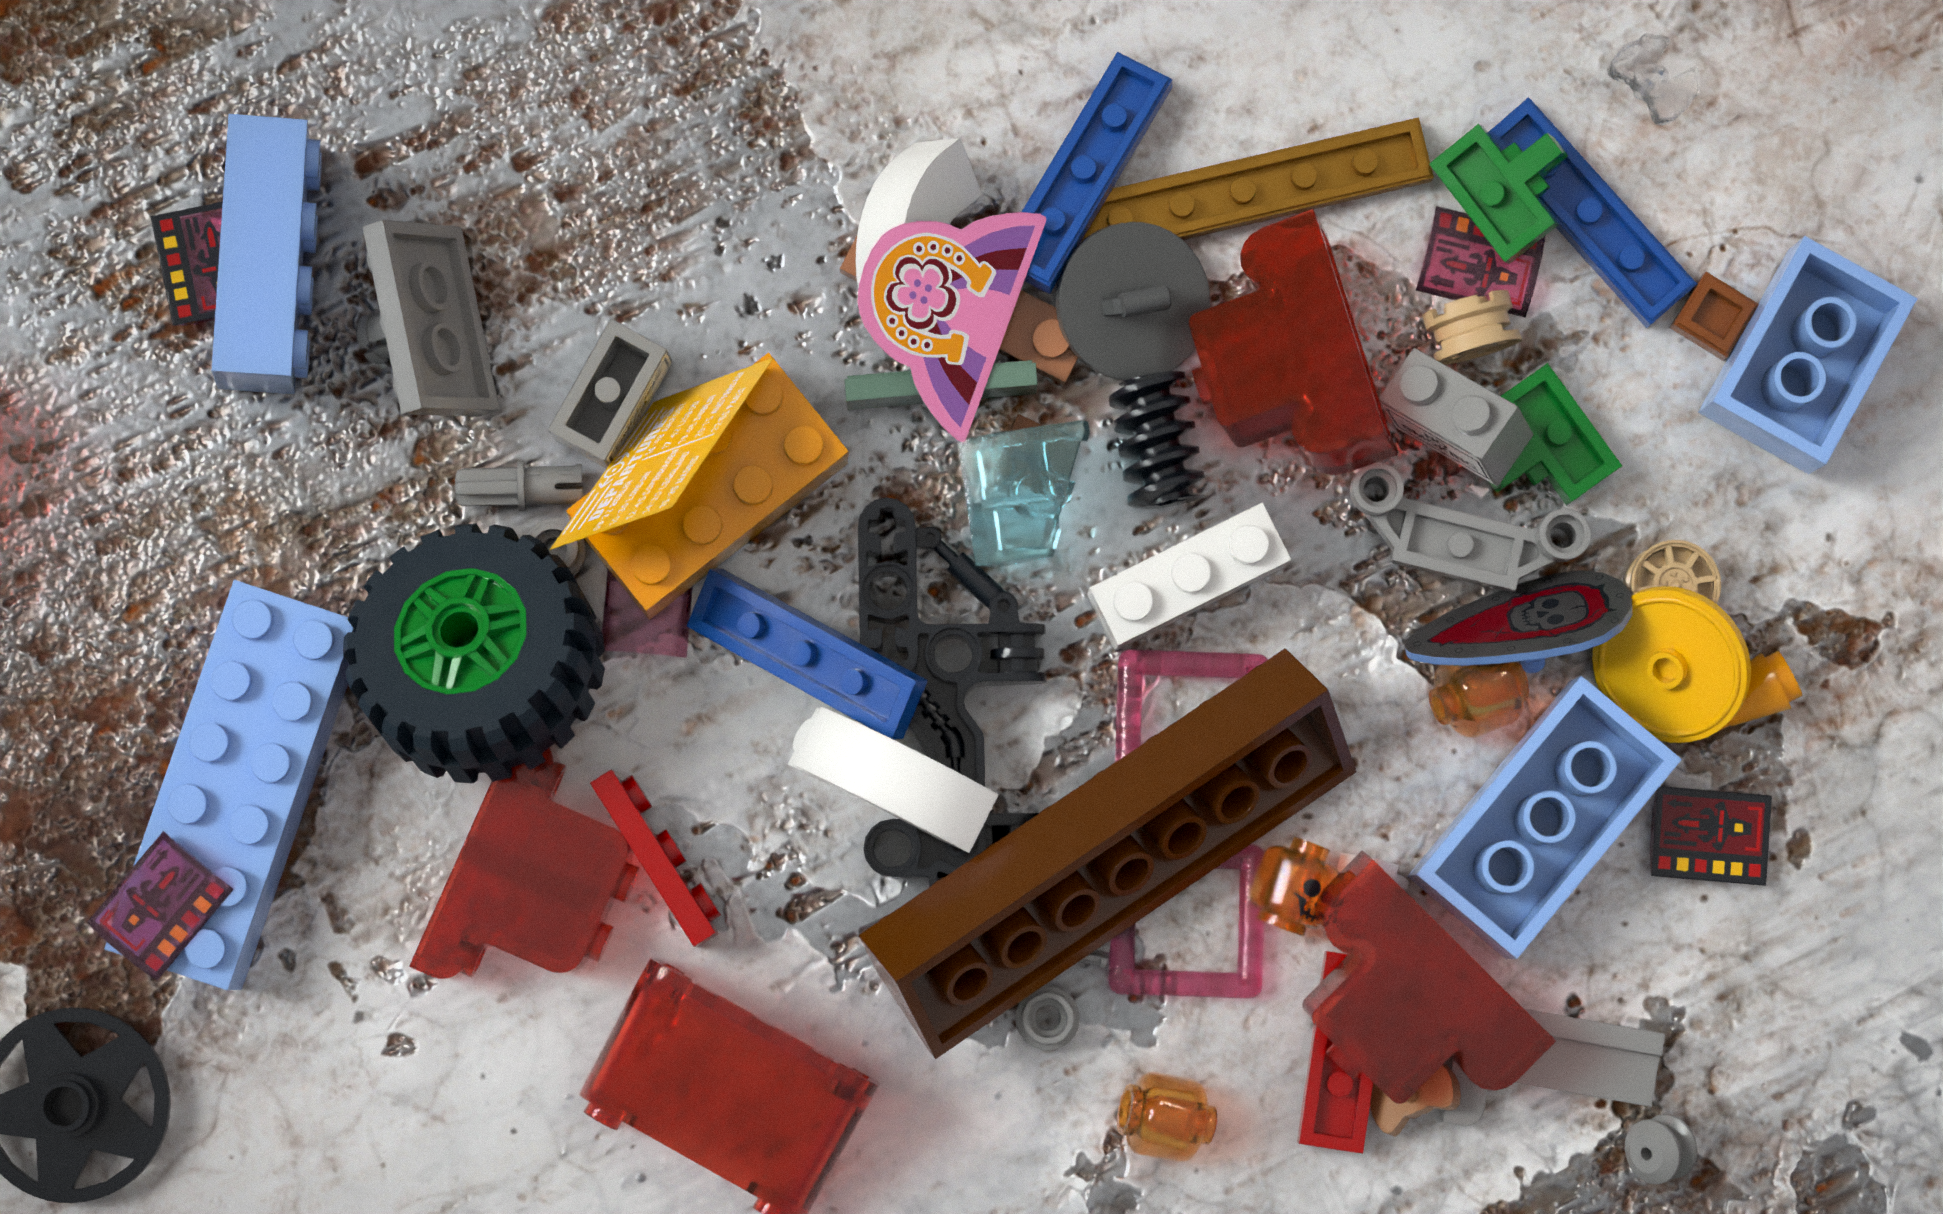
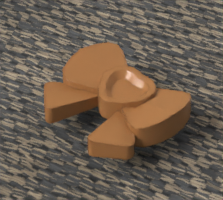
(1438, 1092)

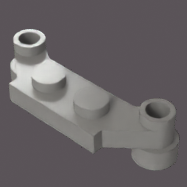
(1463, 543)

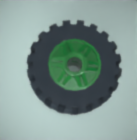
(474, 653)

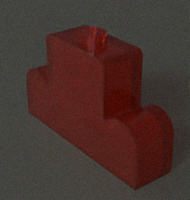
(1292, 354)
(1411, 993)

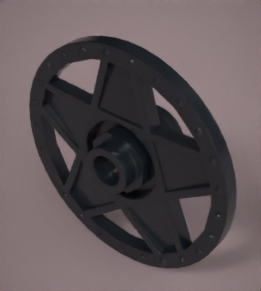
(79, 1106)

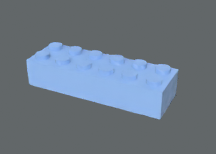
(250, 764)

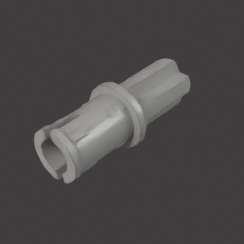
(518, 485)

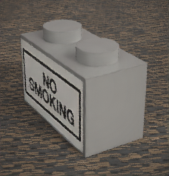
(610, 393)
(1456, 416)

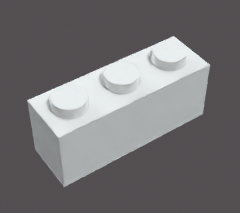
(1188, 576)

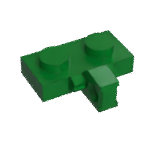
(1502, 187)
(1564, 440)

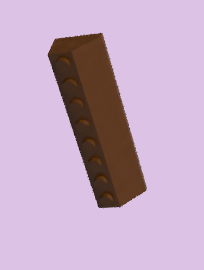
(1110, 852)

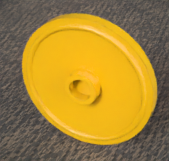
(1675, 665)

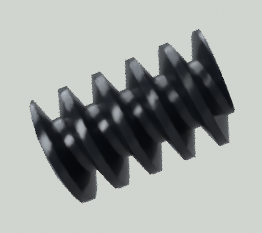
(1155, 441)

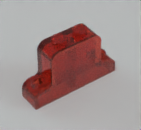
(528, 881)

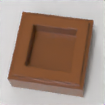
(1714, 316)

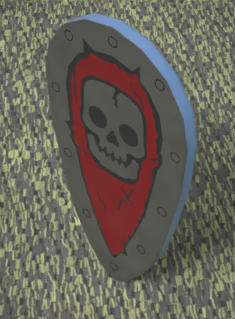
(1533, 623)

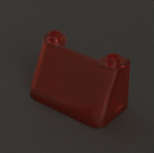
(726, 1090)

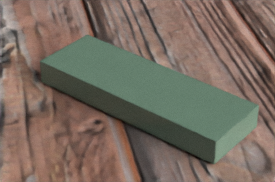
(899, 389)

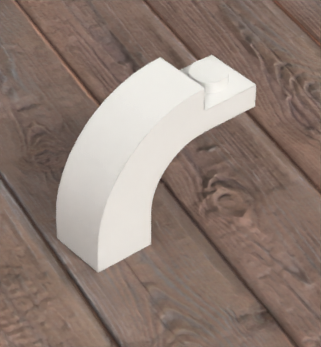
(918, 185)
(892, 777)

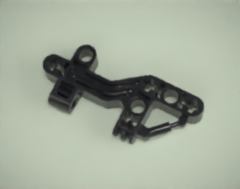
(940, 717)

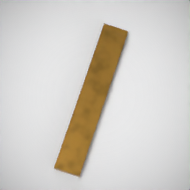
(1275, 183)

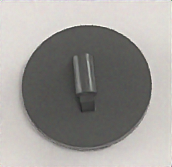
(1130, 300)

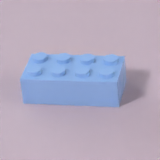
(262, 254)
(1544, 818)

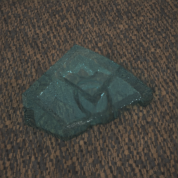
(1018, 490)

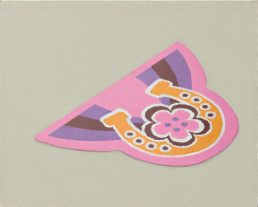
(944, 304)

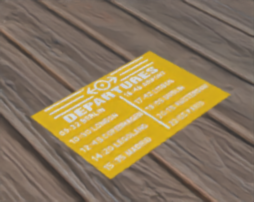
(662, 454)

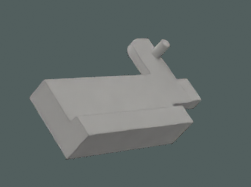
(1584, 1060)

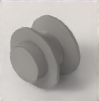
(1660, 1149)

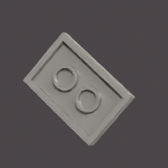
(427, 320)

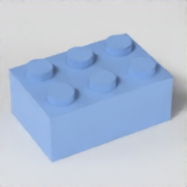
(1807, 355)

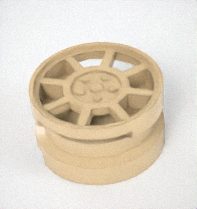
(1472, 327)
(1675, 565)

